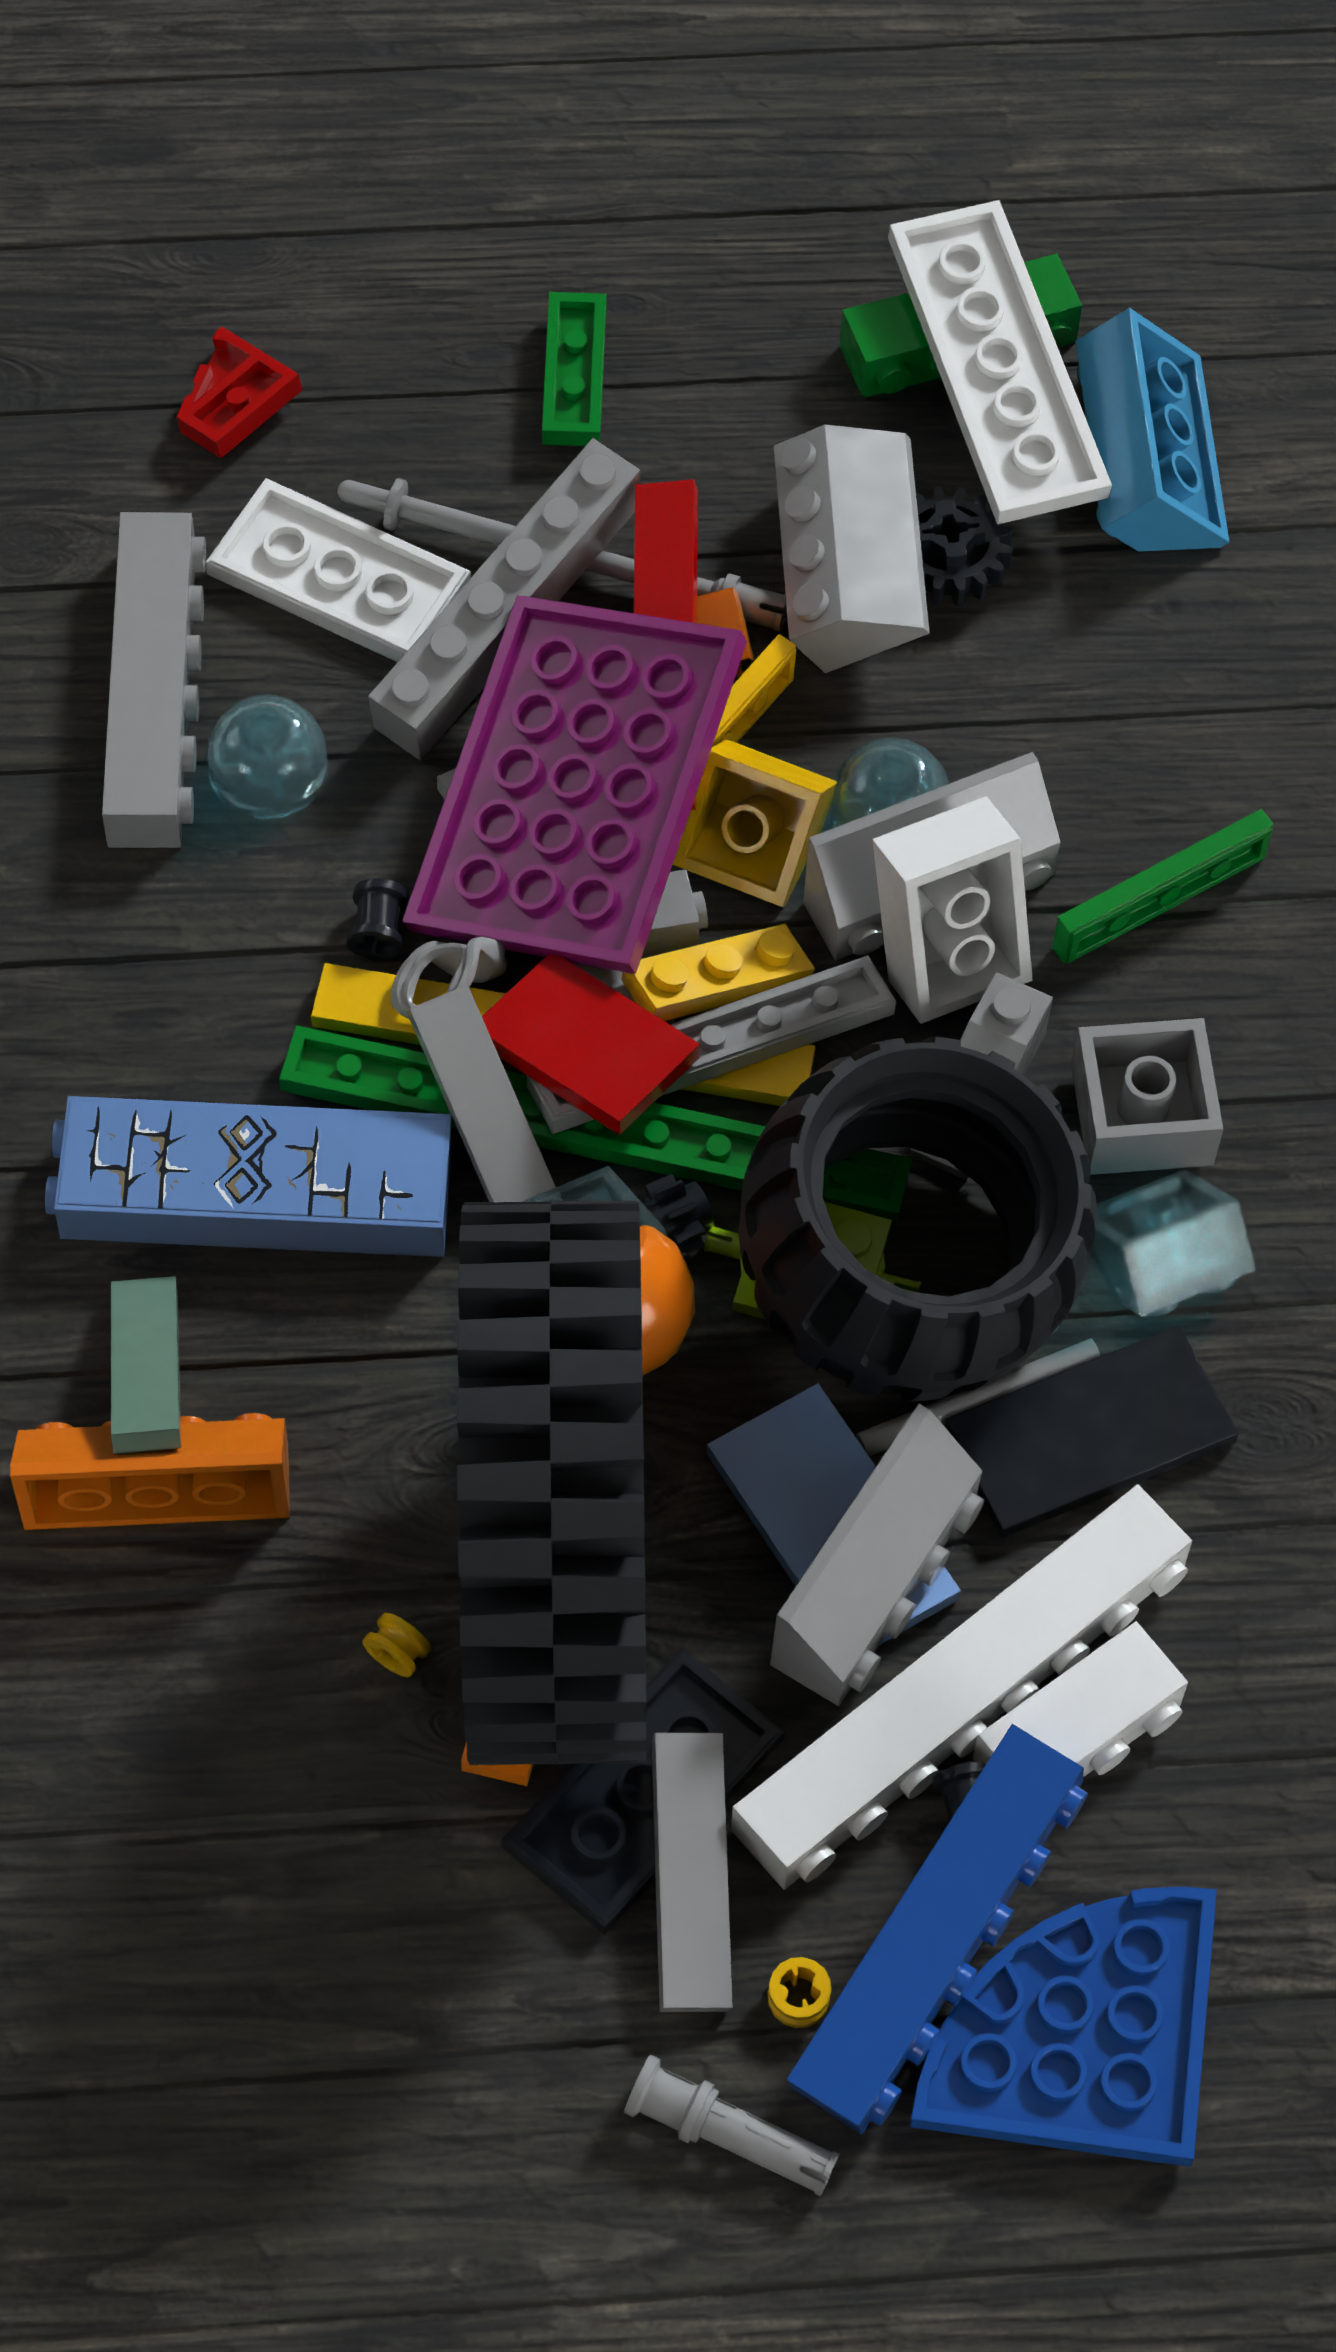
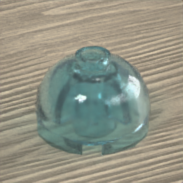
(267, 756)
(882, 776)

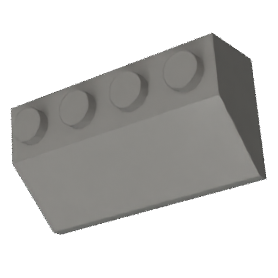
(850, 543)
(841, 861)
(877, 1560)

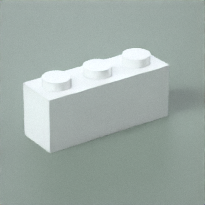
(1099, 1704)

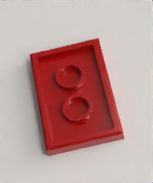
(588, 1042)

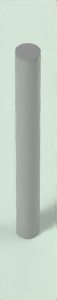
(882, 1435)

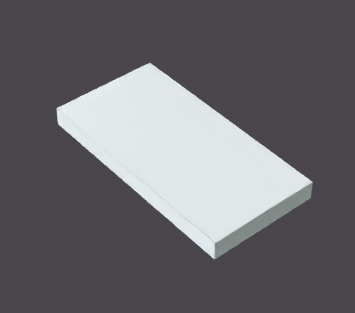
(335, 570)

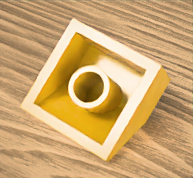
(754, 822)

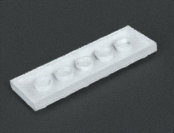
(999, 362)

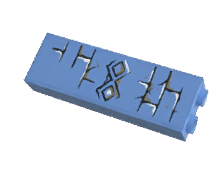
(251, 1176)

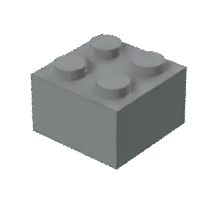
(1146, 1096)

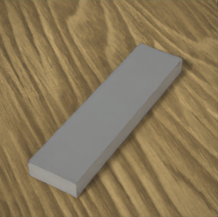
(480, 1097)
(691, 1873)

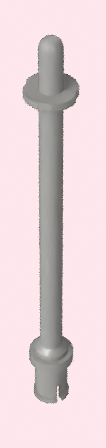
(398, 505)

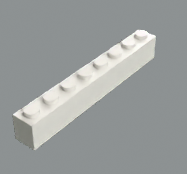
(960, 1688)

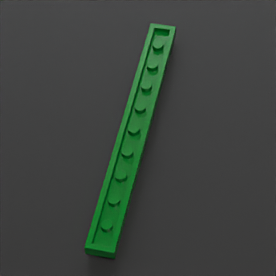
(658, 1141)

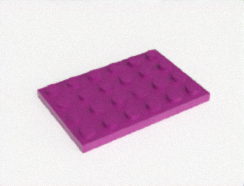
(575, 782)

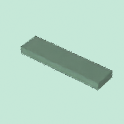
(145, 1365)

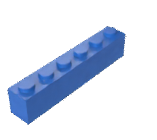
(937, 1930)

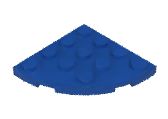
(1083, 2033)

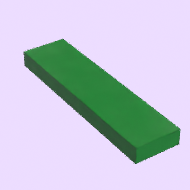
(1162, 887)

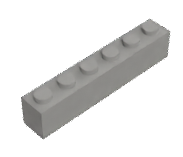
(535, 560)
(151, 681)

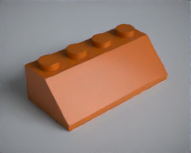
(218, 1474)

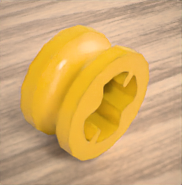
(396, 1645)
(821, 1991)

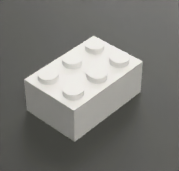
(952, 907)

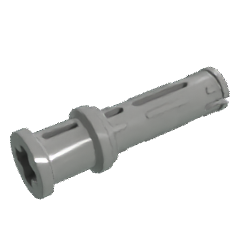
(700, 2113)

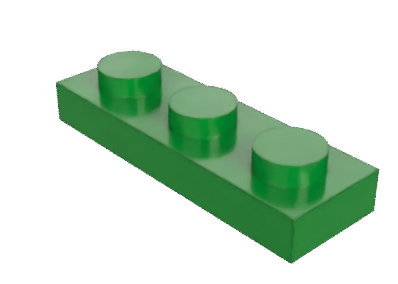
(574, 368)

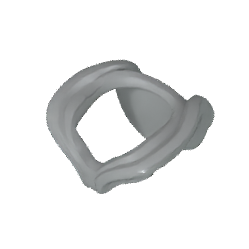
(475, 962)

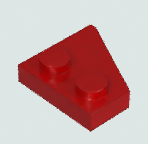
(234, 394)

